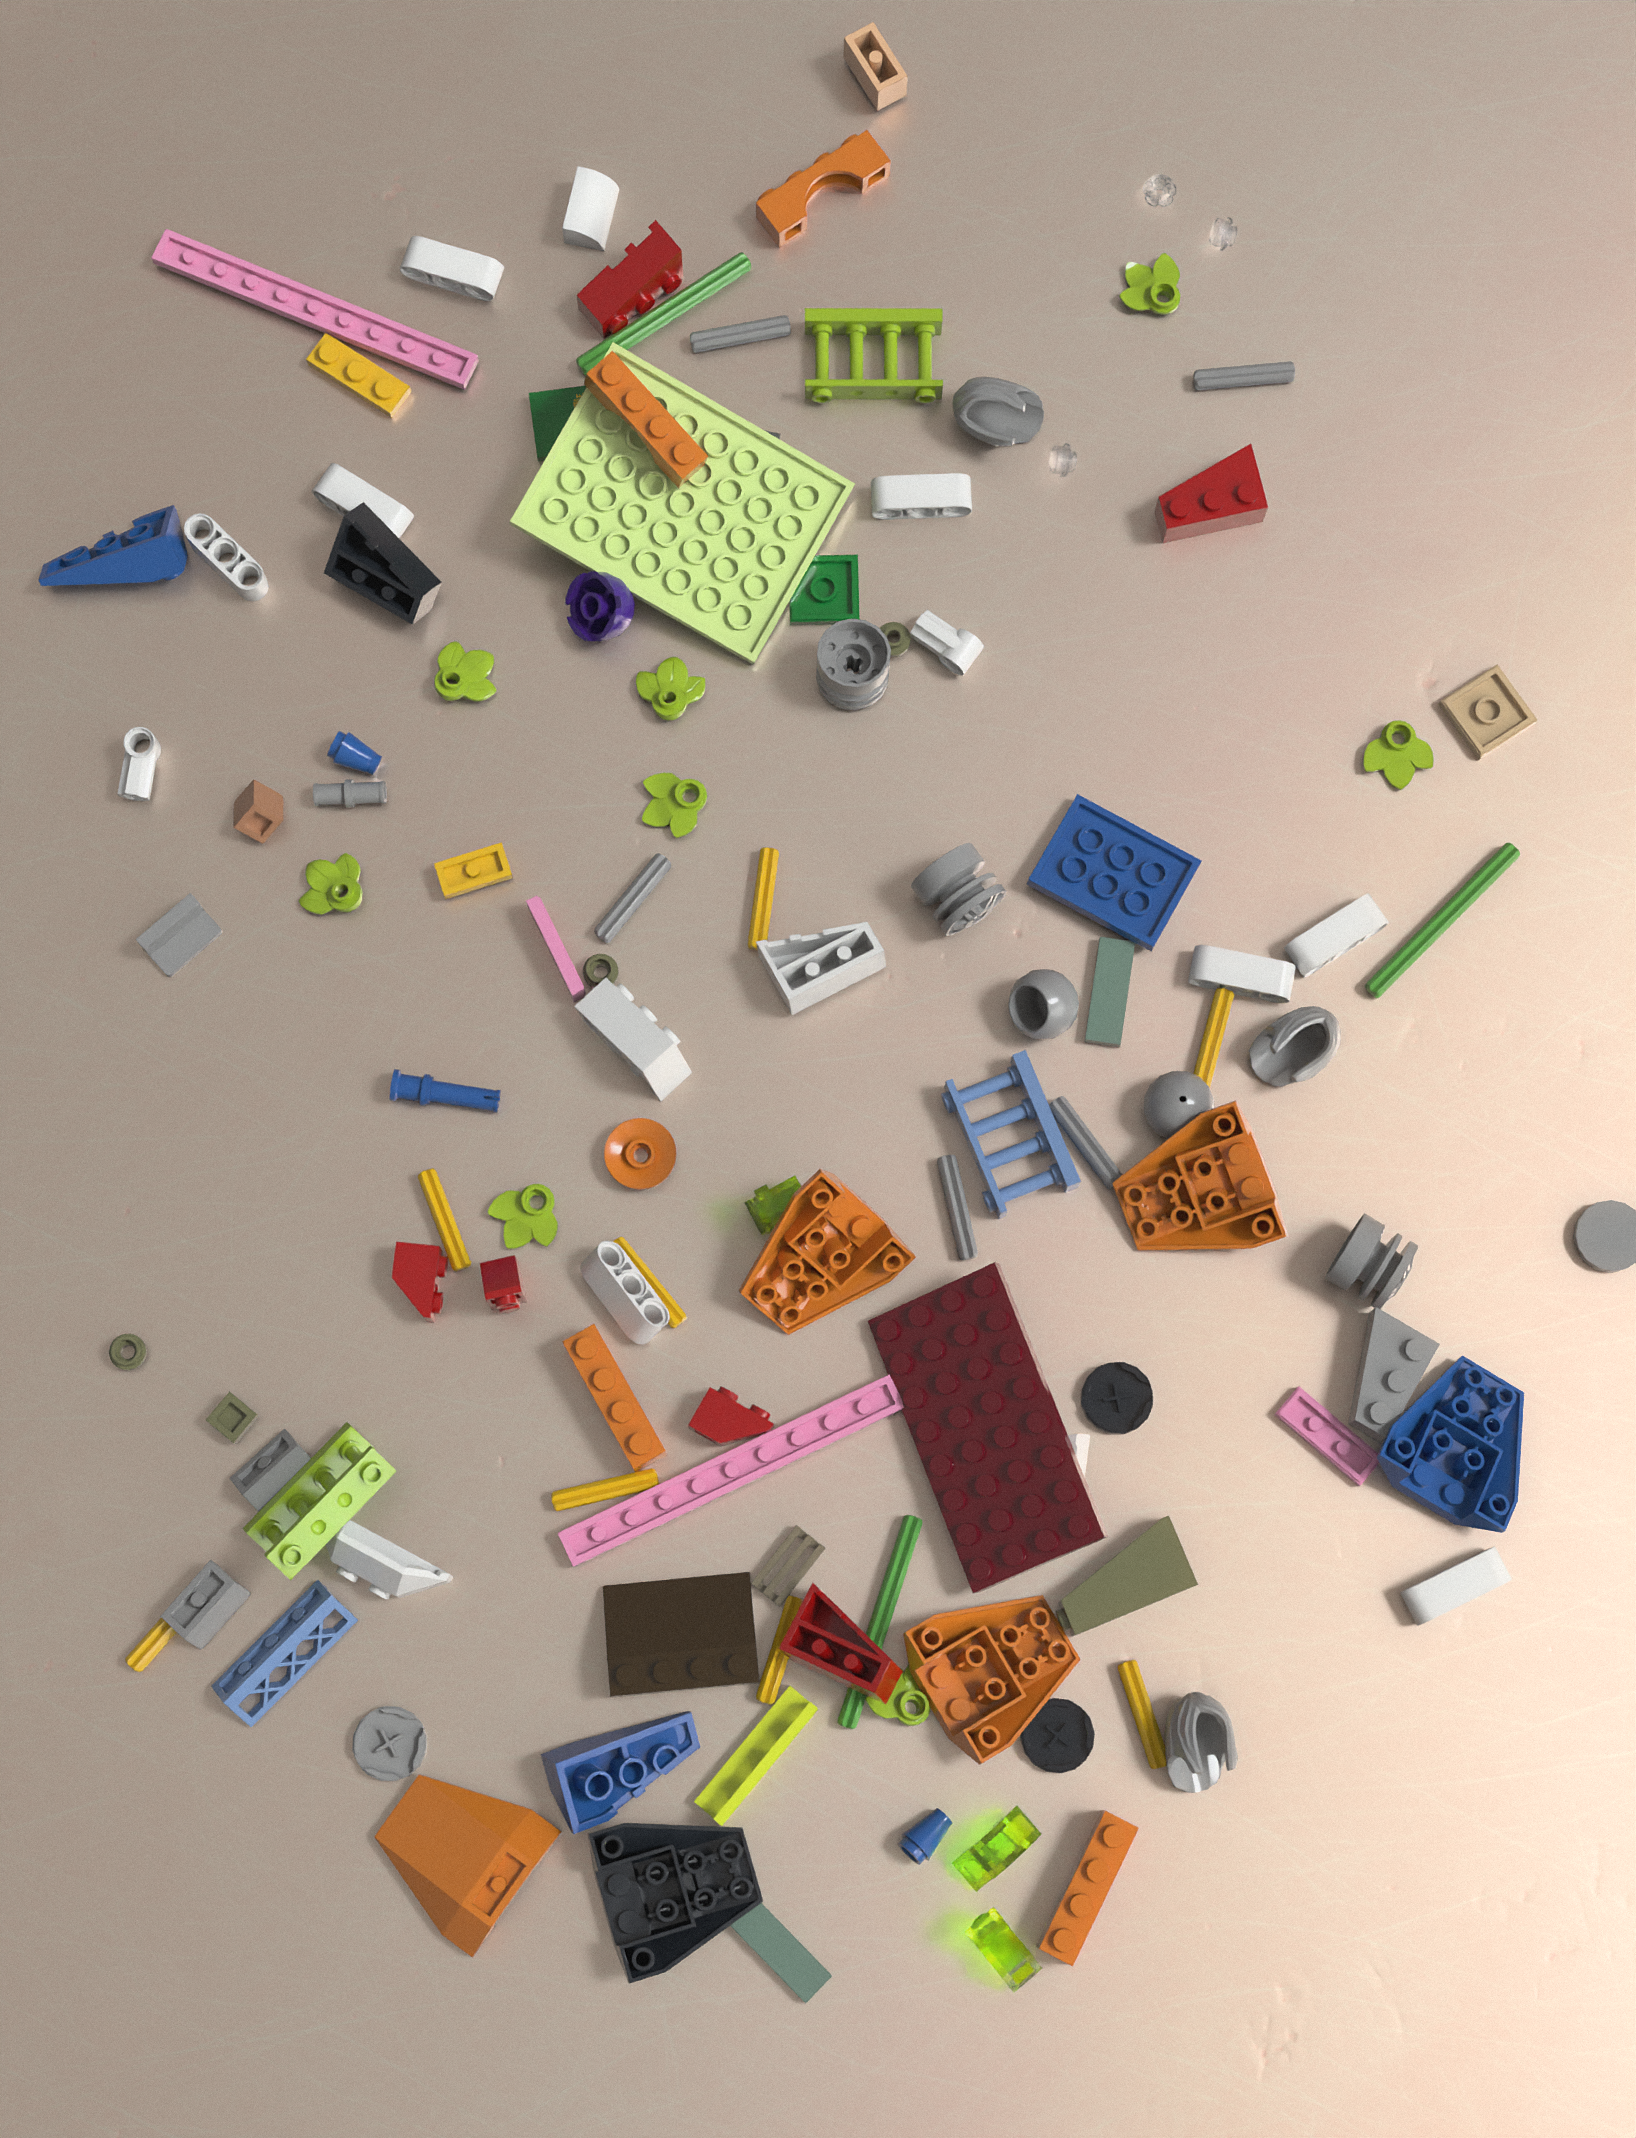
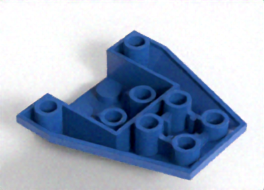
(1460, 1448)

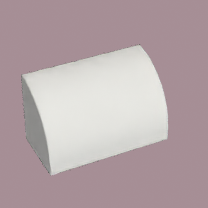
(590, 209)

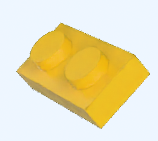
(473, 870)

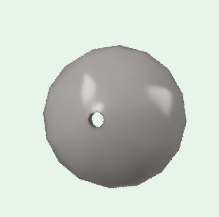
(1043, 1004)
(1162, 1103)

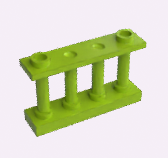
(890, 325)
(319, 1500)

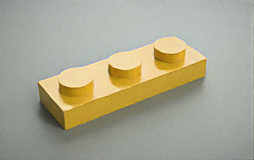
(358, 375)

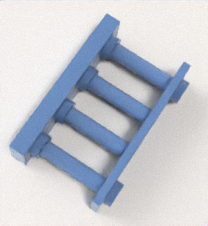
(1033, 1107)

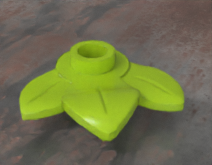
(1149, 283)
(468, 670)
(670, 683)
(1395, 759)
(668, 803)
(329, 882)
(522, 1220)
(904, 1691)

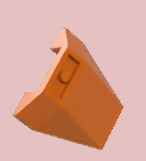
(1203, 1188)
(823, 1255)
(989, 1670)
(463, 1855)

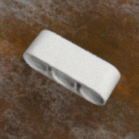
(451, 268)
(345, 491)
(921, 496)
(217, 544)
(1336, 935)
(1242, 973)
(624, 1292)
(1456, 1586)

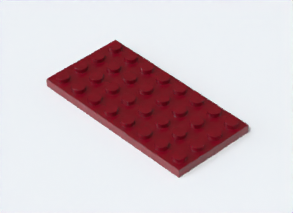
(987, 1428)

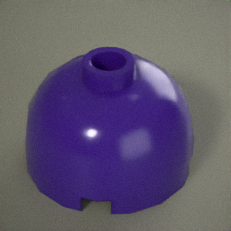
(599, 606)

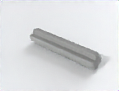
(740, 333)
(1244, 375)
(632, 898)
(1085, 1141)
(957, 1207)

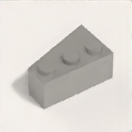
(1388, 1373)

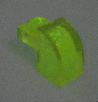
(770, 1203)
(997, 1848)
(1003, 1949)

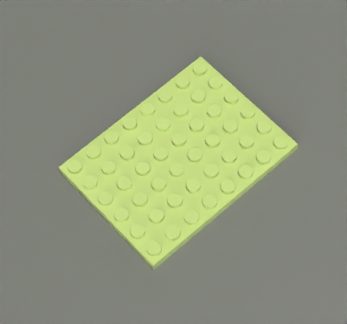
(706, 554)

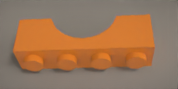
(855, 165)
(665, 438)
(614, 1398)
(1087, 1888)

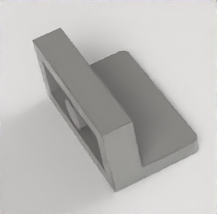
(179, 935)
(270, 1469)
(205, 1605)

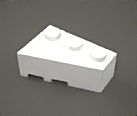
(821, 963)
(635, 1036)

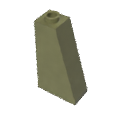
(1135, 1578)

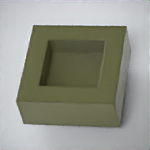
(232, 1417)

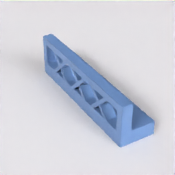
(275, 1646)

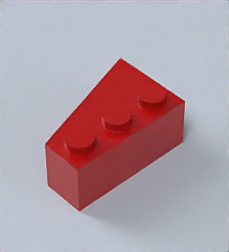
(634, 283)
(1214, 500)
(837, 1648)

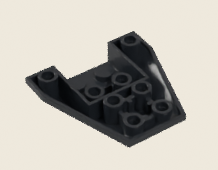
(670, 1889)

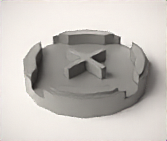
(1607, 1236)
(389, 1743)

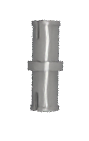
(349, 793)

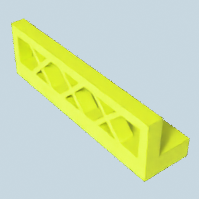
(756, 1755)

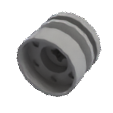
(854, 646)
(955, 884)
(1372, 1262)

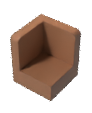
(258, 811)

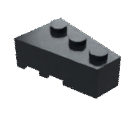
(381, 566)

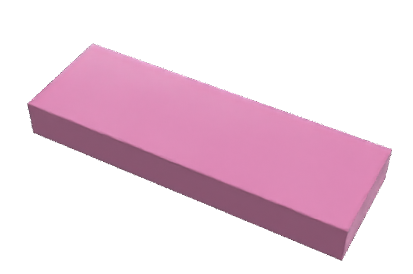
(556, 948)
(1328, 1436)

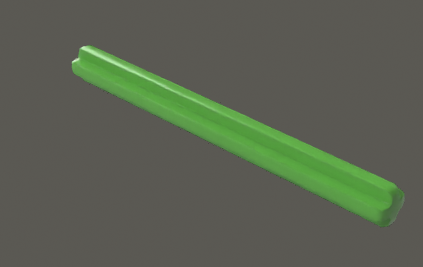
(668, 310)
(1443, 919)
(884, 1608)

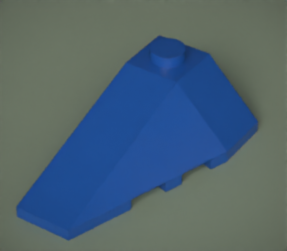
(139, 555)
(609, 1769)

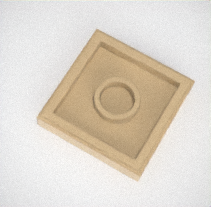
(1487, 712)

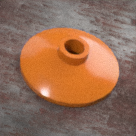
(635, 1136)

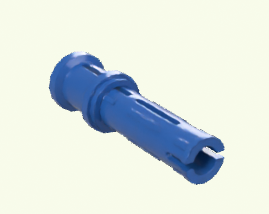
(426, 1089)

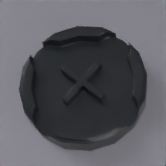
(1117, 1398)
(1058, 1736)

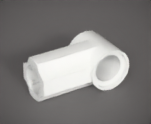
(954, 647)
(138, 767)

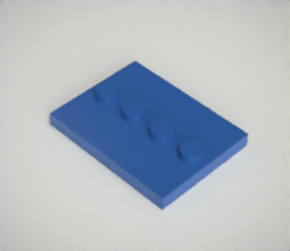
(1114, 872)

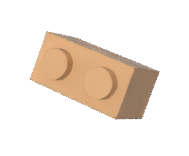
(875, 66)

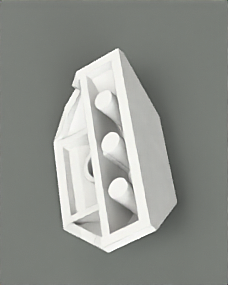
(382, 1563)

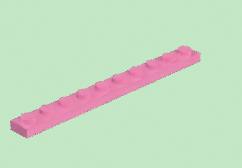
(315, 309)
(731, 1470)

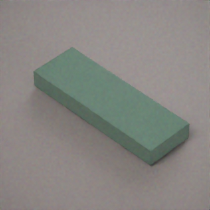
(1109, 992)
(782, 1952)

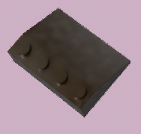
(680, 1634)

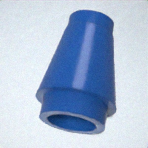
(353, 753)
(925, 1836)

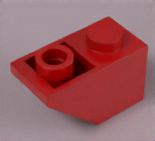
(418, 1273)
(503, 1284)
(726, 1421)

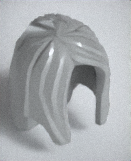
(998, 411)
(1295, 1046)
(1198, 1742)

